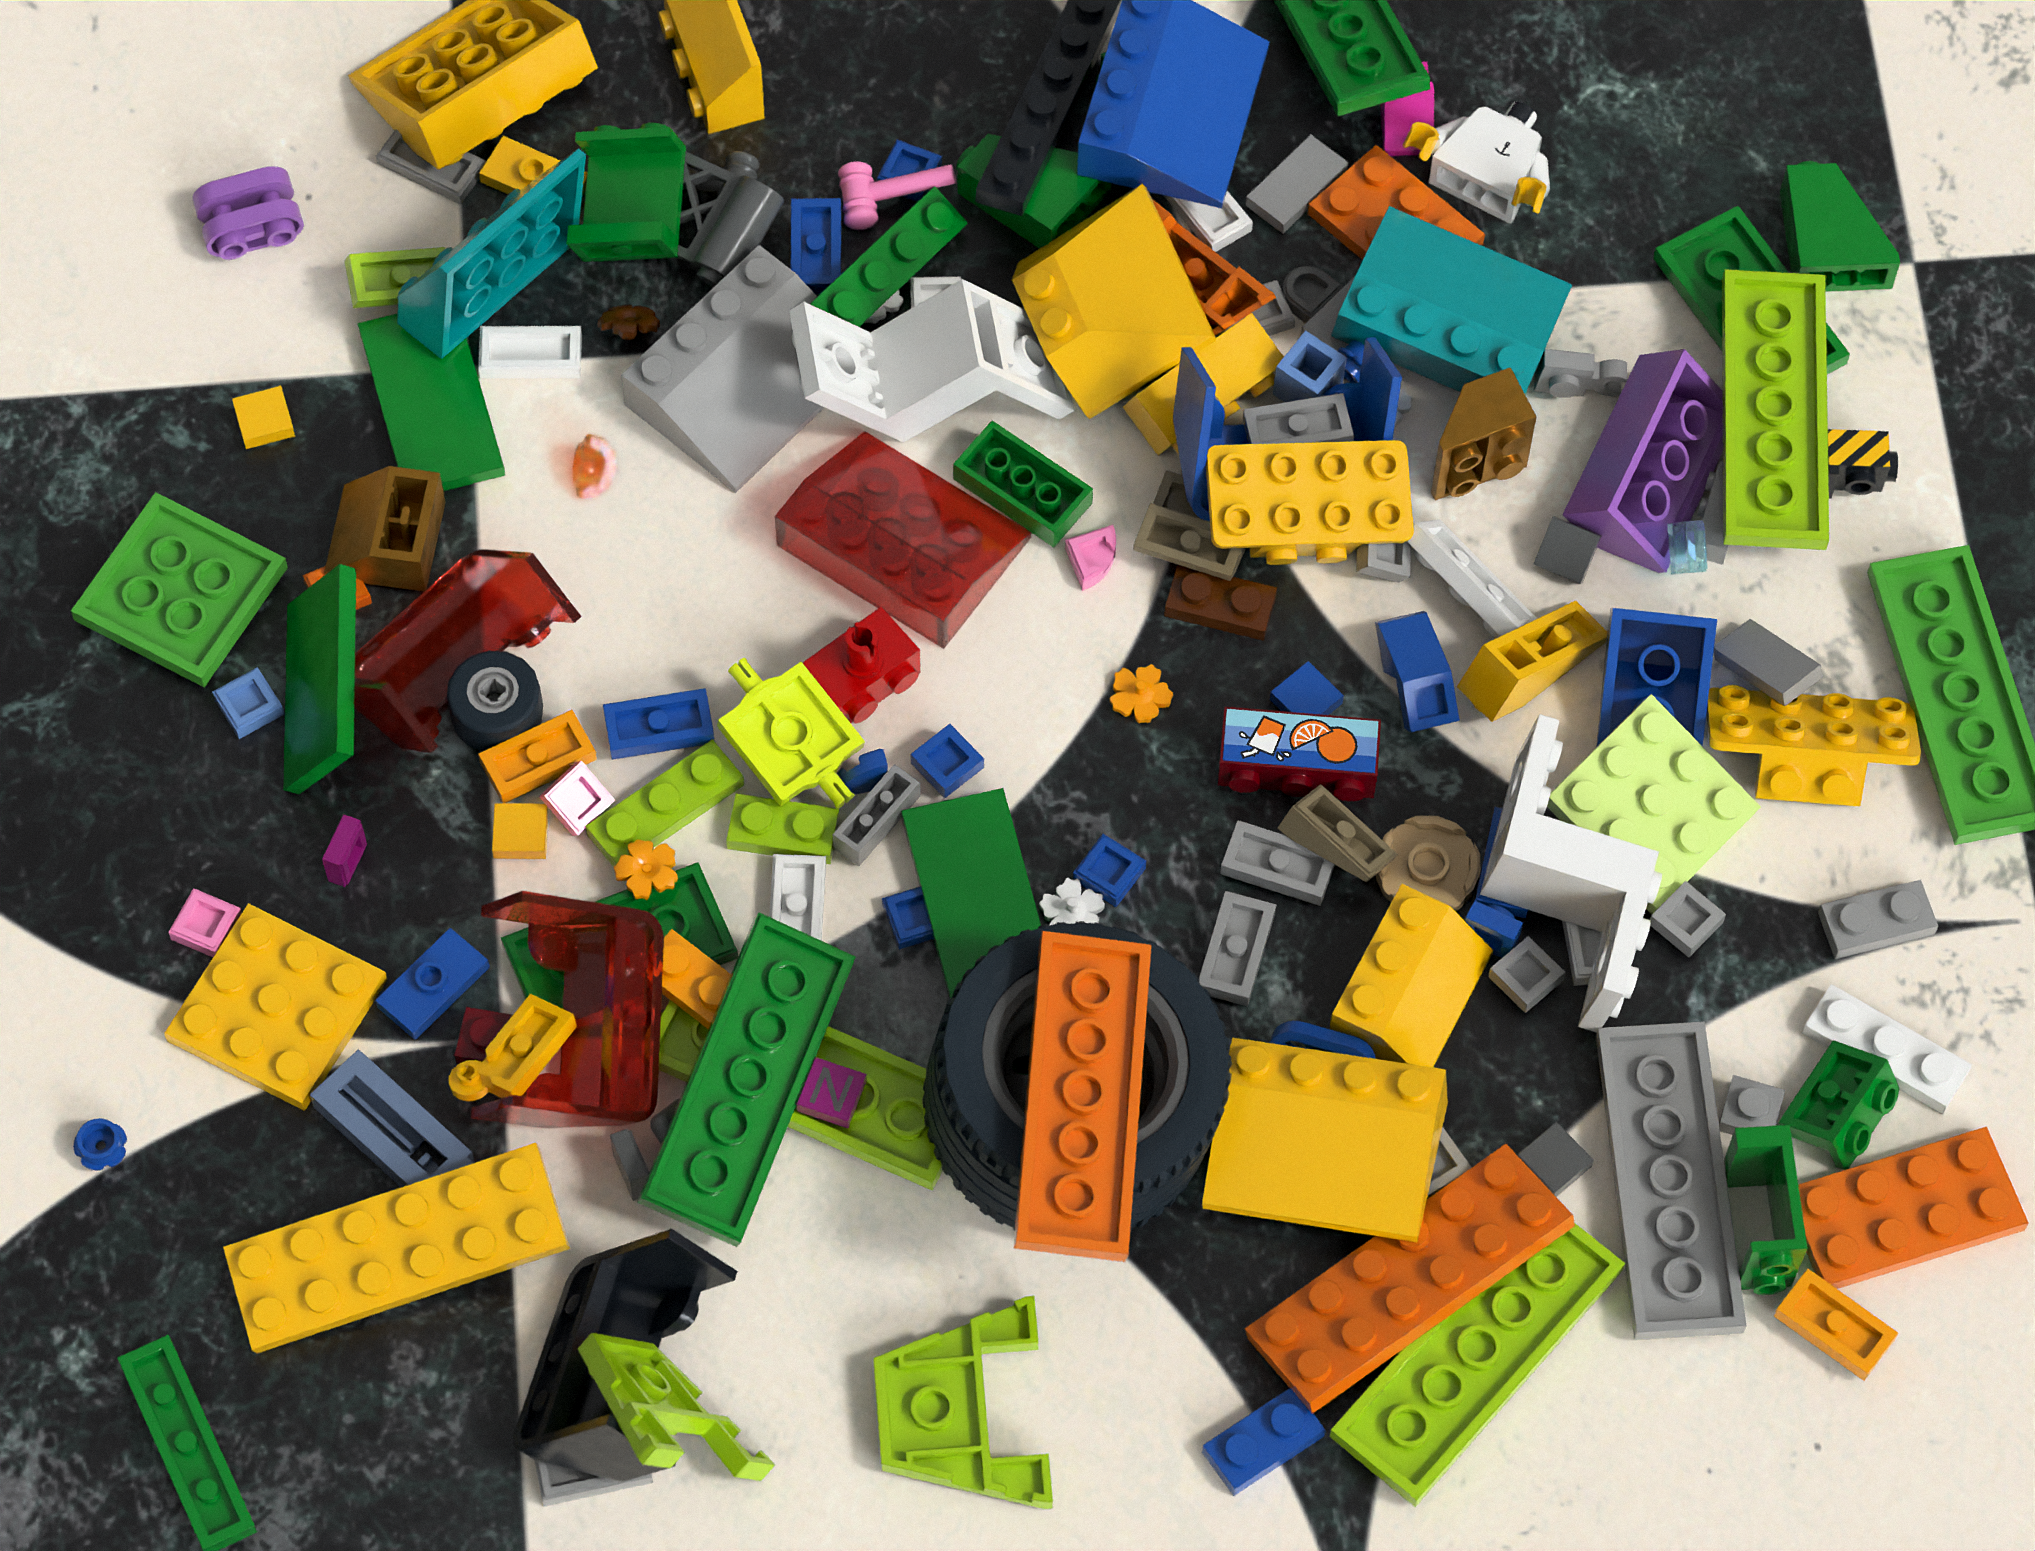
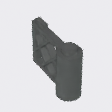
(733, 221)

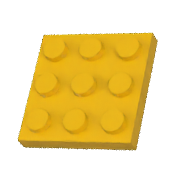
(276, 1006)

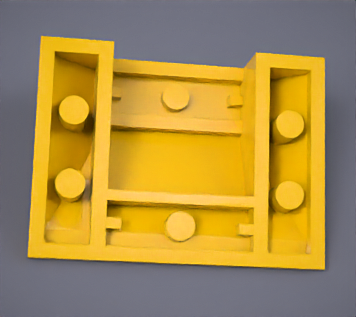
(1112, 303)

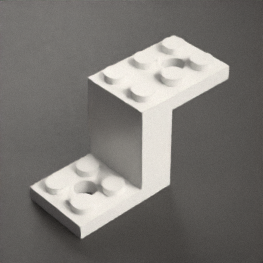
(925, 361)
(1572, 875)

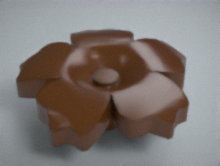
(627, 320)

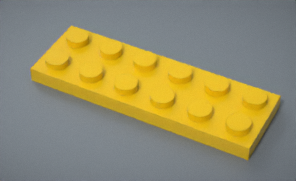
(396, 1248)

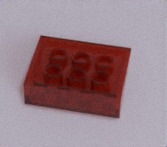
(899, 537)

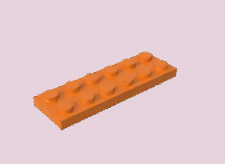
(1083, 1097)
(1401, 1288)

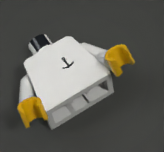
(1487, 159)

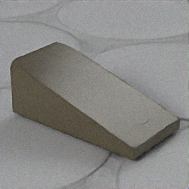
(1336, 834)

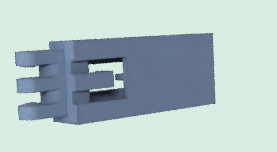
(386, 1122)

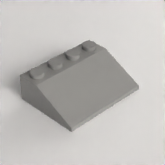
(728, 373)

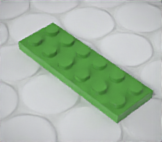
(1959, 691)

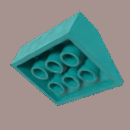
(494, 259)
(1449, 304)

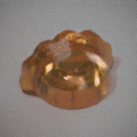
(593, 466)

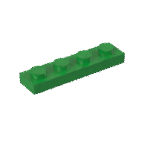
(892, 259)
(187, 1445)

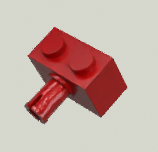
(866, 665)

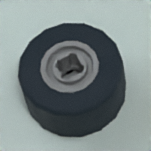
(492, 720)

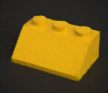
(717, 59)
(1412, 980)

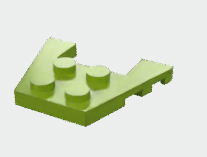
(658, 1401)
(936, 1409)

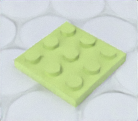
(1658, 792)

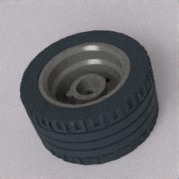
(980, 1101)

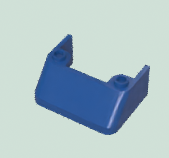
(1200, 415)

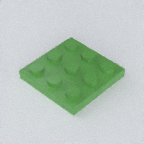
(179, 589)

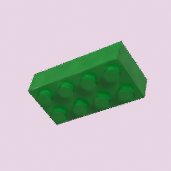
(1022, 483)

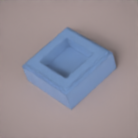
(248, 703)

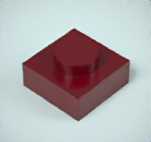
(477, 1032)

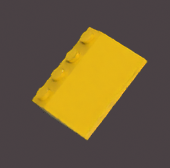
(474, 74)
(1326, 1140)

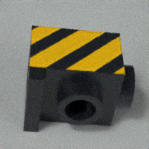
(1860, 461)

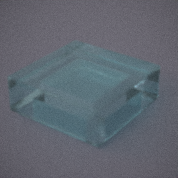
(1687, 547)

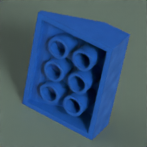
(1171, 101)

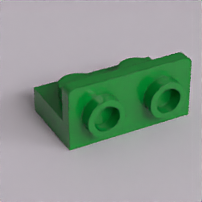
(1842, 1102)

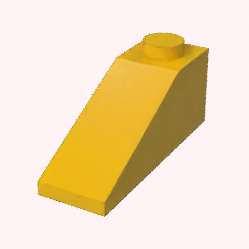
(1530, 659)

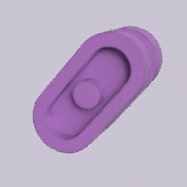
(248, 212)

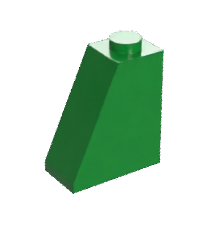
(1057, 203)
(1834, 231)

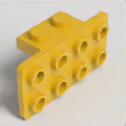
(1308, 498)
(1814, 744)

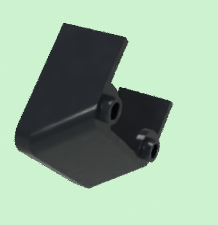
(626, 1293)

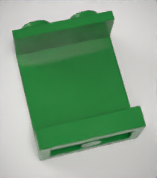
(630, 194)
(1767, 1159)

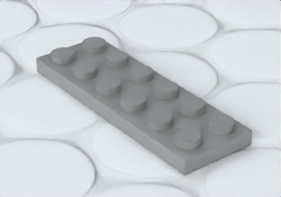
(1670, 1181)

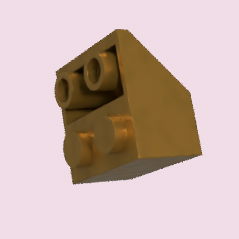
(1484, 436)
(389, 527)

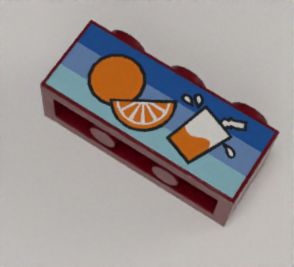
(1299, 753)

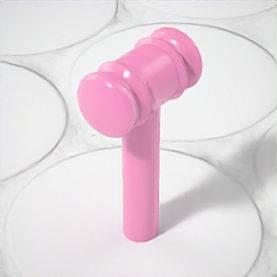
(861, 191)

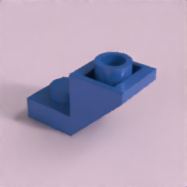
(1421, 670)

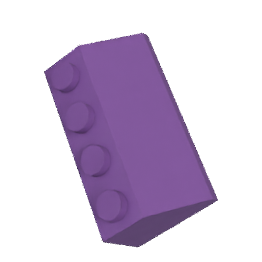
(1651, 459)

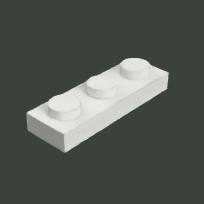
(1468, 578)
(1917, 1063)

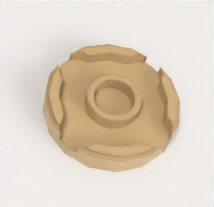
(1431, 859)

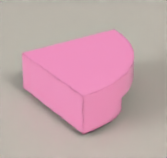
(1092, 555)

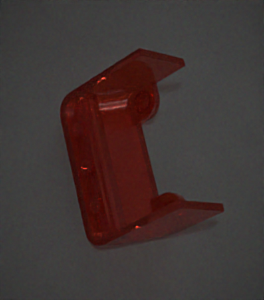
(475, 607)
(615, 993)

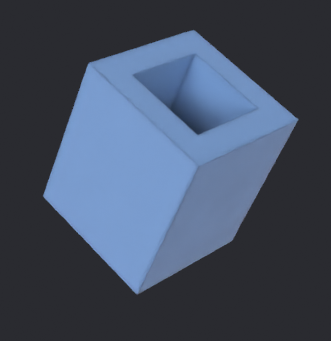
(1308, 370)

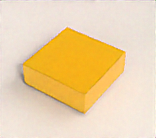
(263, 417)
(520, 831)

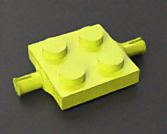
(790, 733)

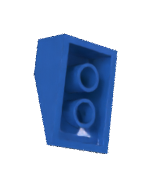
(1661, 658)

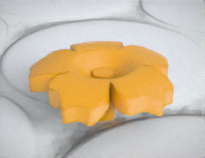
(1140, 693)
(647, 867)

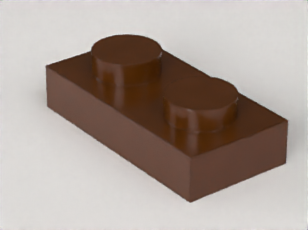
(1221, 604)

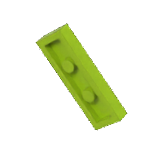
(667, 802)

